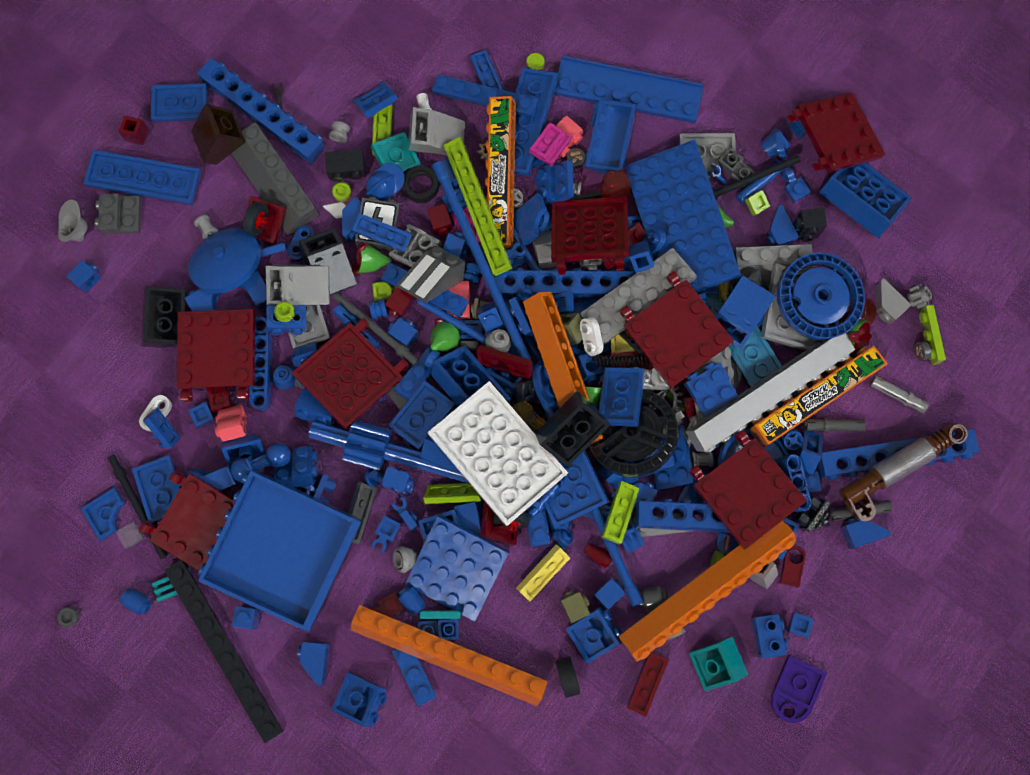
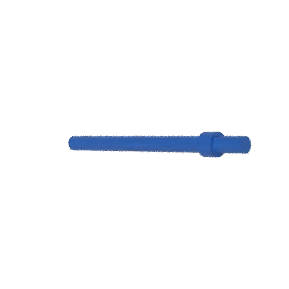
(455, 322)

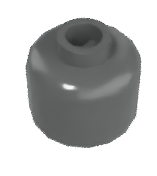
(653, 597)

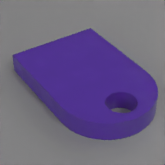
(796, 687)

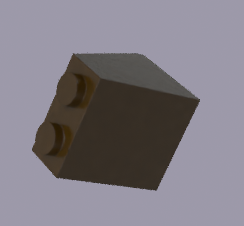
(216, 133)

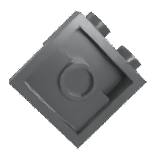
(118, 214)

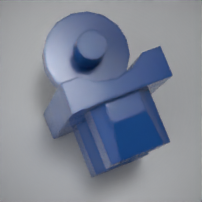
(323, 483)
(632, 538)

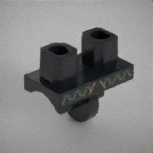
(816, 516)

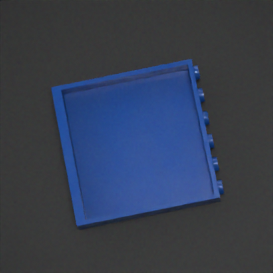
(279, 550)

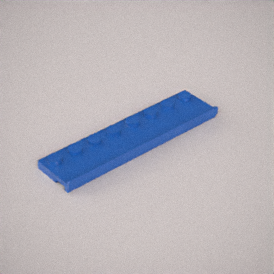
(650, 92)

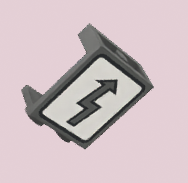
(382, 211)

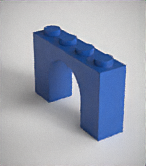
(203, 301)

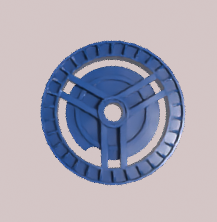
(834, 287)

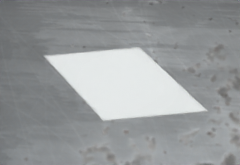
(335, 209)

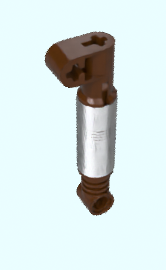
(897, 467)

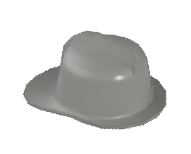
(71, 224)

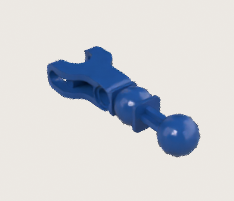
(276, 455)

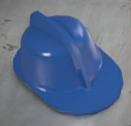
(385, 181)

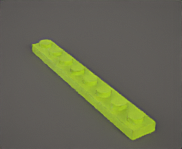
(477, 207)

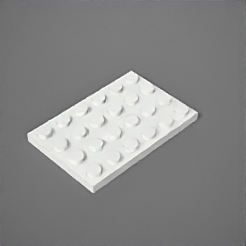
(497, 453)

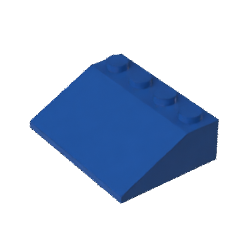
(866, 197)

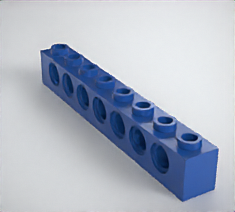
(214, 70)
(576, 275)
(828, 462)

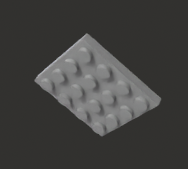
(774, 325)

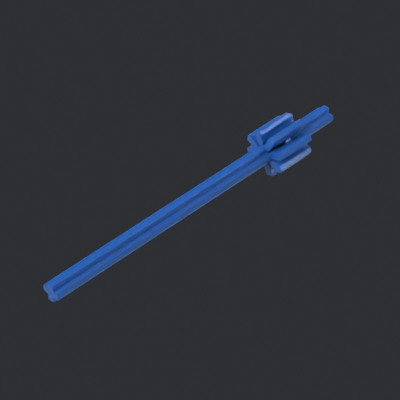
(372, 445)

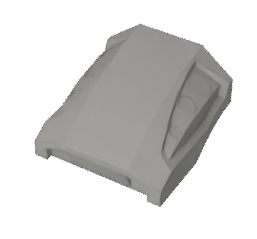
(417, 246)

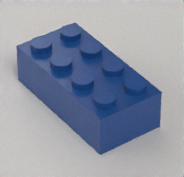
(462, 375)

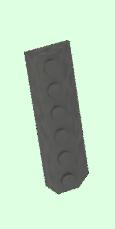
(274, 179)

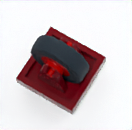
(263, 219)
(496, 530)

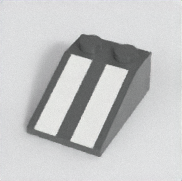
(433, 274)

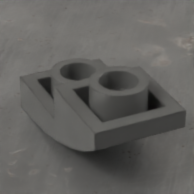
(734, 165)

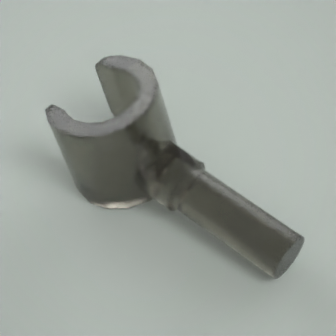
(278, 92)

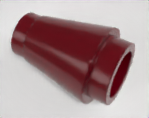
(598, 555)

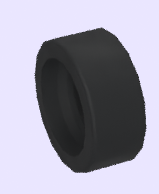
(414, 172)
(568, 677)

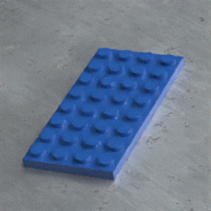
(678, 198)

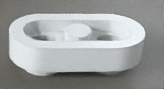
(591, 336)
(155, 402)

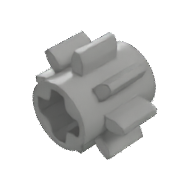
(919, 296)

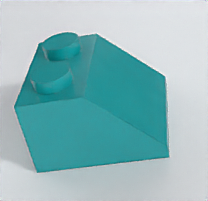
(718, 664)

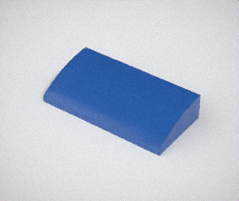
(611, 136)

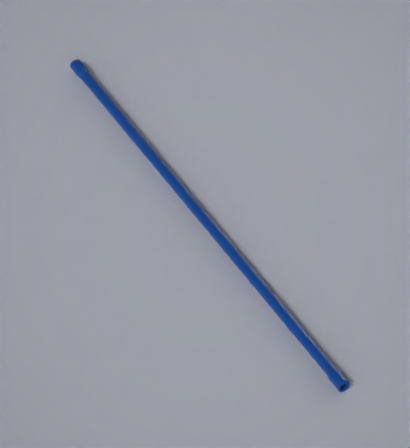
(442, 176)

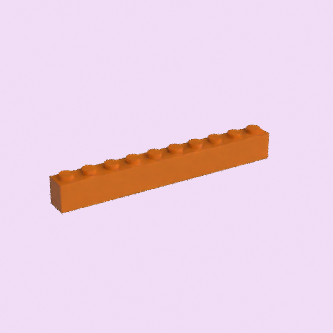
(705, 591)
(448, 655)

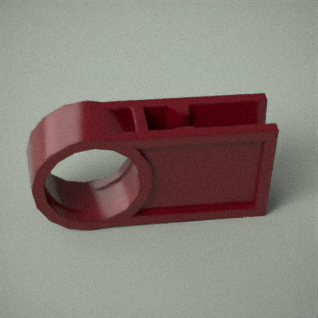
(792, 573)

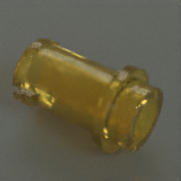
(724, 291)

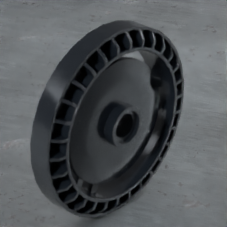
(643, 443)

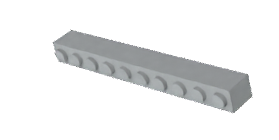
(768, 392)

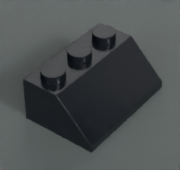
(161, 316)
(571, 429)

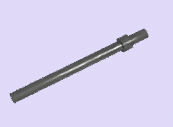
(400, 349)

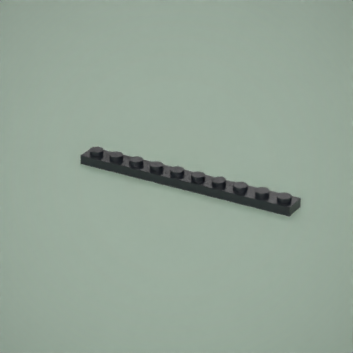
(224, 651)

